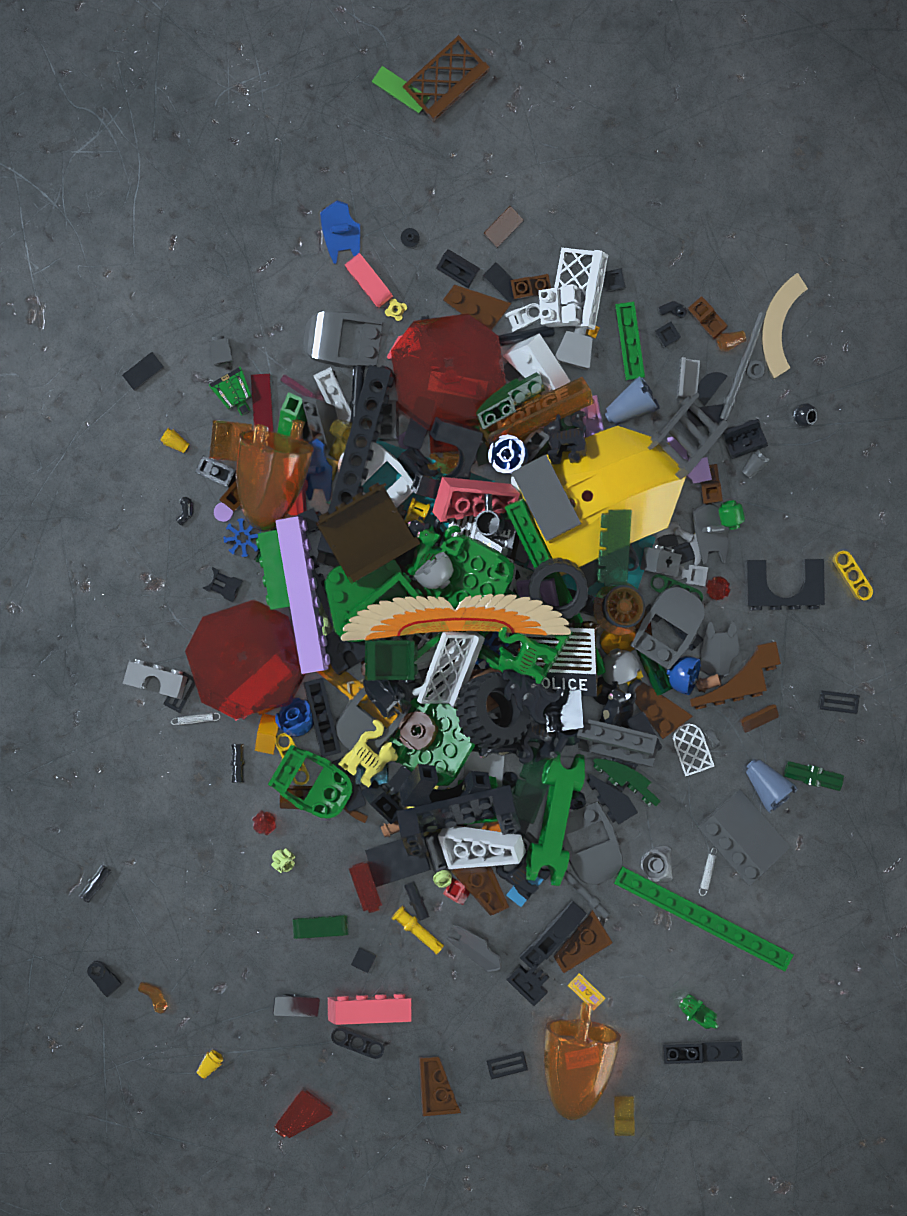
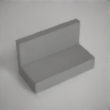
(688, 377)

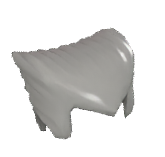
(658, 864)

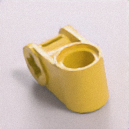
(414, 513)

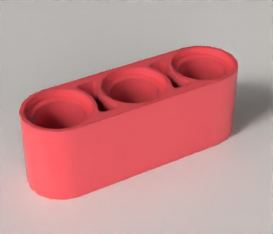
(368, 280)

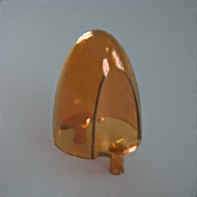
(270, 473)
(578, 1062)

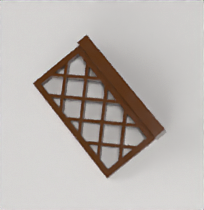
(458, 89)

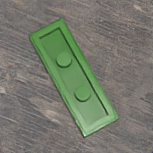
(393, 86)

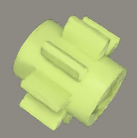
(283, 860)

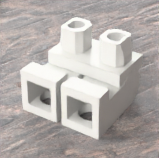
(560, 306)

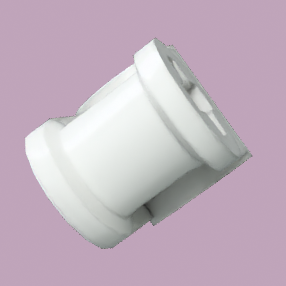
(523, 317)

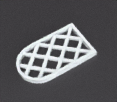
(689, 745)

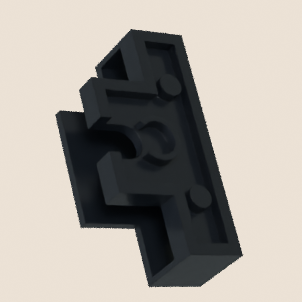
(343, 653)

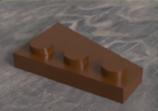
(484, 887)
(583, 944)
(435, 1089)

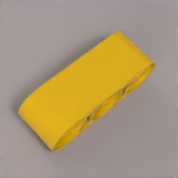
(861, 580)
(282, 750)

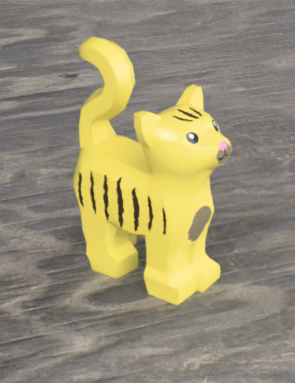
(364, 756)

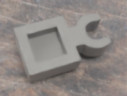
(695, 575)

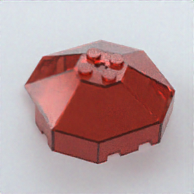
(453, 393)
(261, 681)

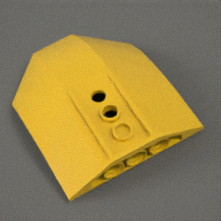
(620, 476)

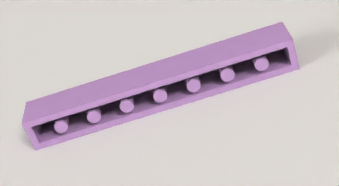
(302, 594)

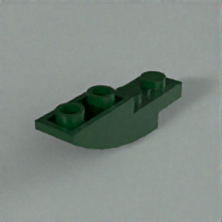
(505, 400)
(621, 774)

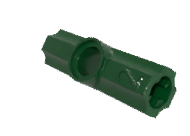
(813, 775)

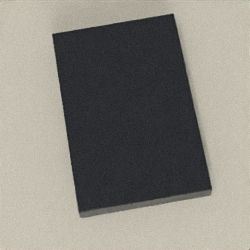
(392, 863)

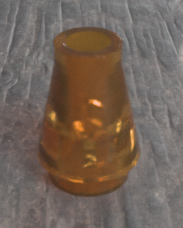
(727, 341)

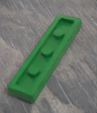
(629, 340)

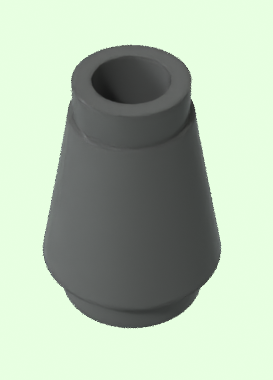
(755, 464)

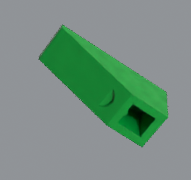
(291, 410)

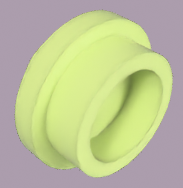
(442, 878)

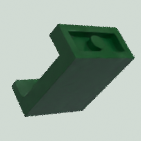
(390, 660)

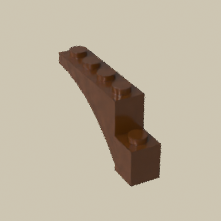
(747, 681)

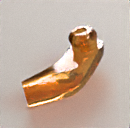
(156, 996)

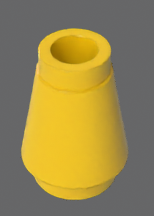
(174, 440)
(210, 1063)

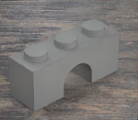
(171, 682)

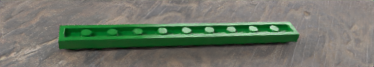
(538, 552)
(703, 918)

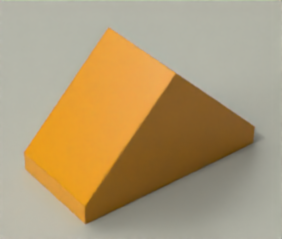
(266, 734)

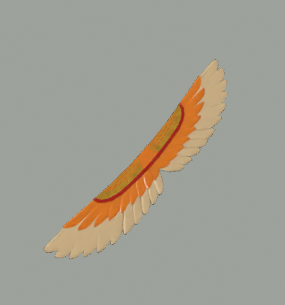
(438, 615)

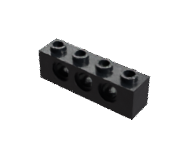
(322, 717)

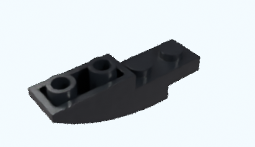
(554, 935)
(703, 1051)

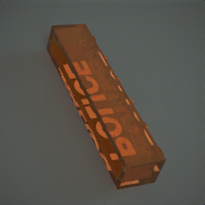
(541, 411)

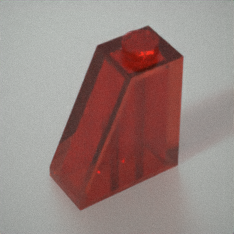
(365, 886)
(301, 1114)

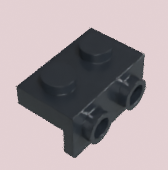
(744, 438)

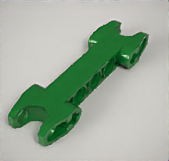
(549, 849)

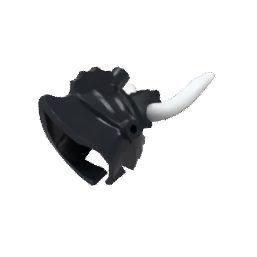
(391, 693)

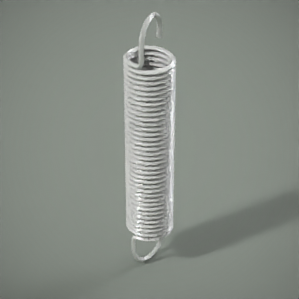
(195, 718)
(708, 871)

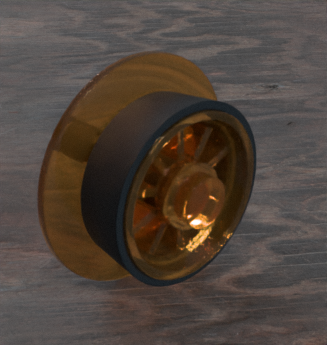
(619, 609)

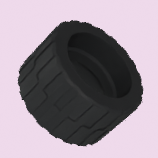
(560, 565)

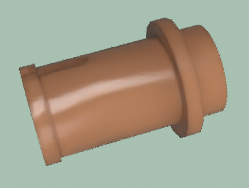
(709, 682)
(389, 829)

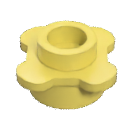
(401, 308)

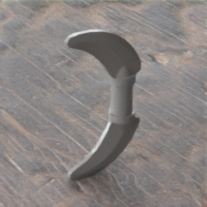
(675, 529)

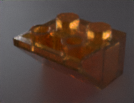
(225, 439)

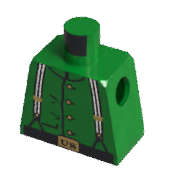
(233, 390)

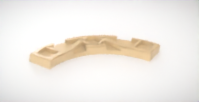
(774, 322)

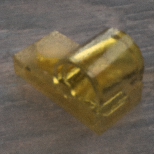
(341, 431)
(624, 1116)

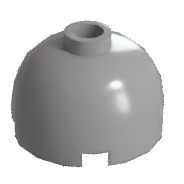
(435, 572)
(620, 666)

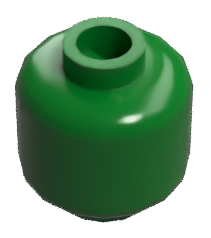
(731, 514)

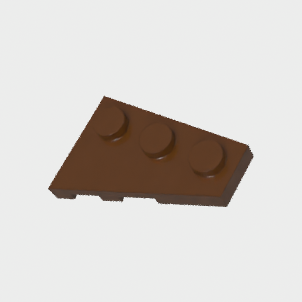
(478, 305)
(660, 711)

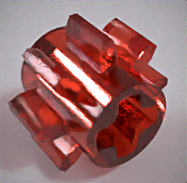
(718, 588)
(264, 822)

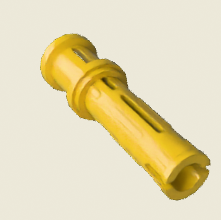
(410, 924)

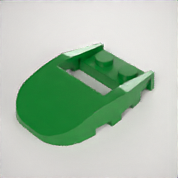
(328, 792)

